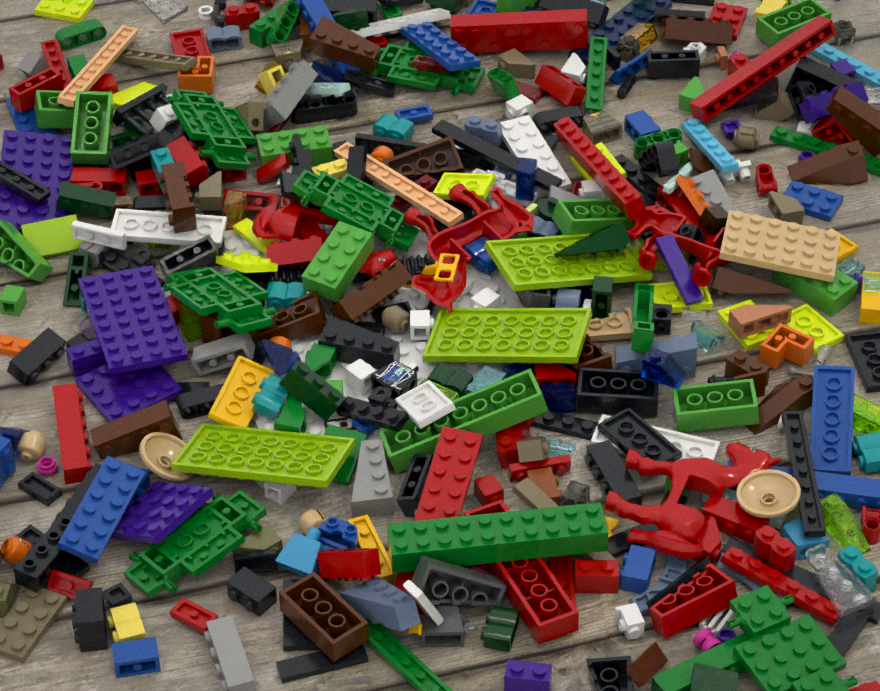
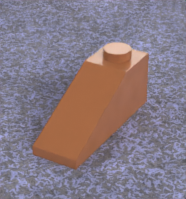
(757, 318)

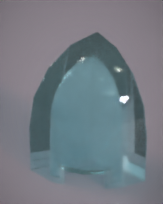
(706, 336)

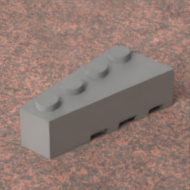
(287, 93)
(713, 190)
(372, 484)

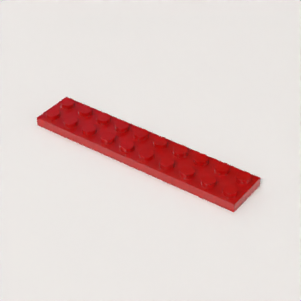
(446, 482)

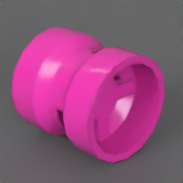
(705, 640)

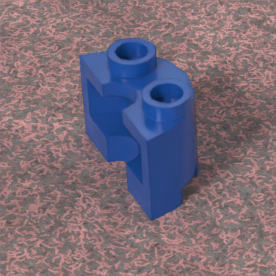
(340, 532)

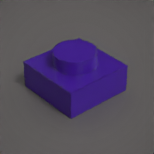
(728, 128)

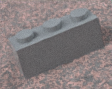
(222, 353)

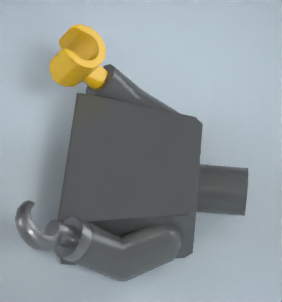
(448, 633)

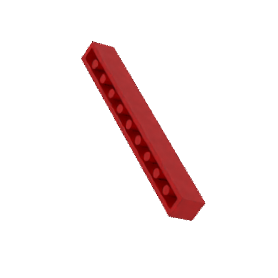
(762, 68)
(600, 169)

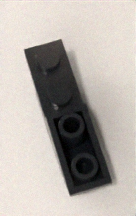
(302, 157)

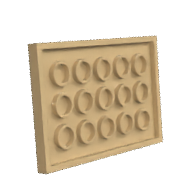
(780, 245)

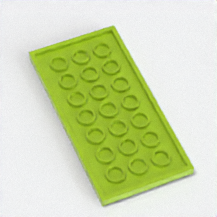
(532, 263)
(508, 335)
(264, 455)

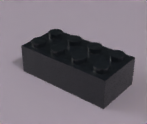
(615, 390)

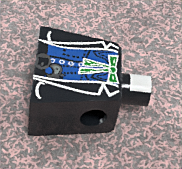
(396, 377)

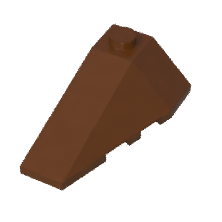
(837, 165)
(298, 321)

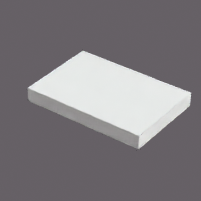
(425, 404)

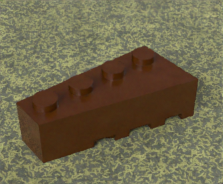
(696, 31)
(344, 46)
(857, 118)
(591, 357)
(126, 433)

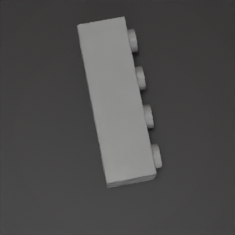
(229, 654)

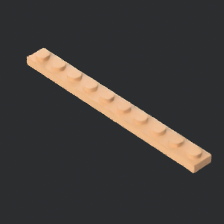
(98, 65)
(406, 189)

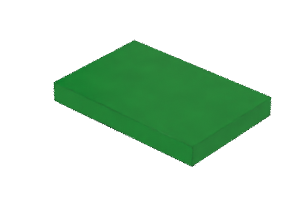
(346, 471)

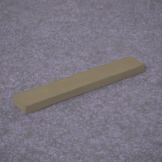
(157, 59)
(536, 498)

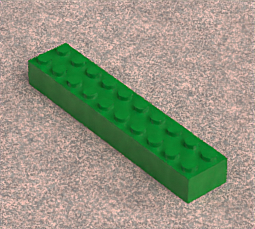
(499, 536)

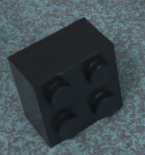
(89, 619)

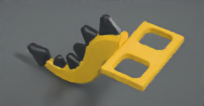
(434, 268)

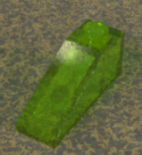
(842, 524)

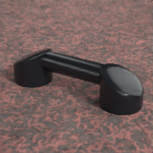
(219, 19)

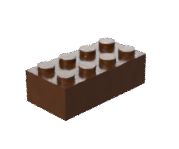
(324, 616)

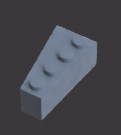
(680, 348)
(383, 604)

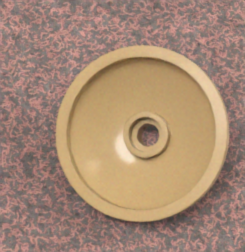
(158, 453)
(768, 493)

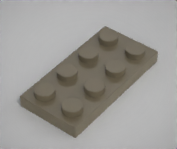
(28, 622)

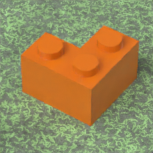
(200, 76)
(786, 344)

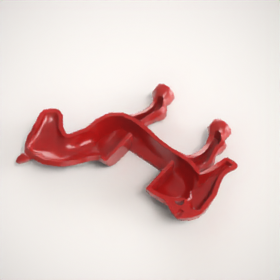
(285, 221)
(488, 222)
(665, 223)
(679, 525)

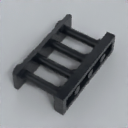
(138, 105)

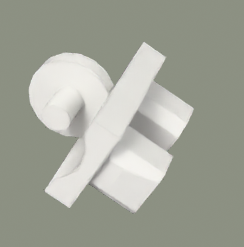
(743, 173)

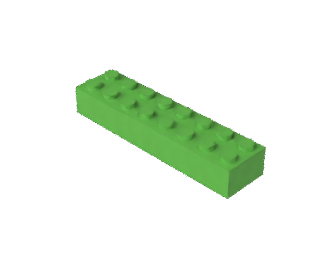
(477, 412)

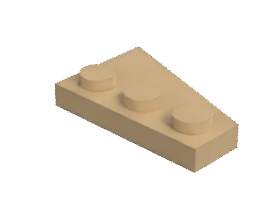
(612, 327)

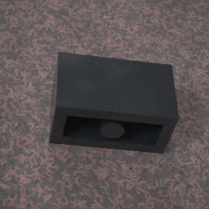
(251, 591)

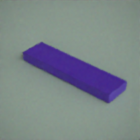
(678, 269)

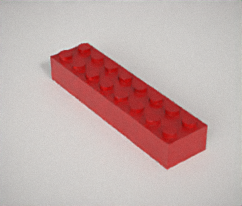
(521, 31)
(534, 591)

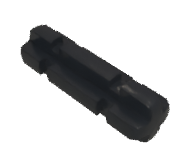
(626, 85)

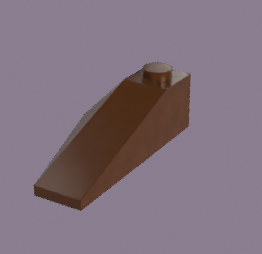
(735, 283)
(790, 395)

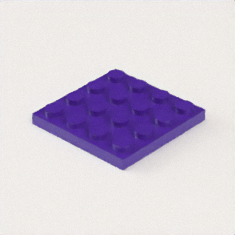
(127, 391)
(160, 511)

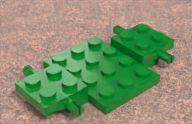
(397, 67)
(219, 125)
(356, 205)
(229, 294)
(195, 543)
(783, 652)

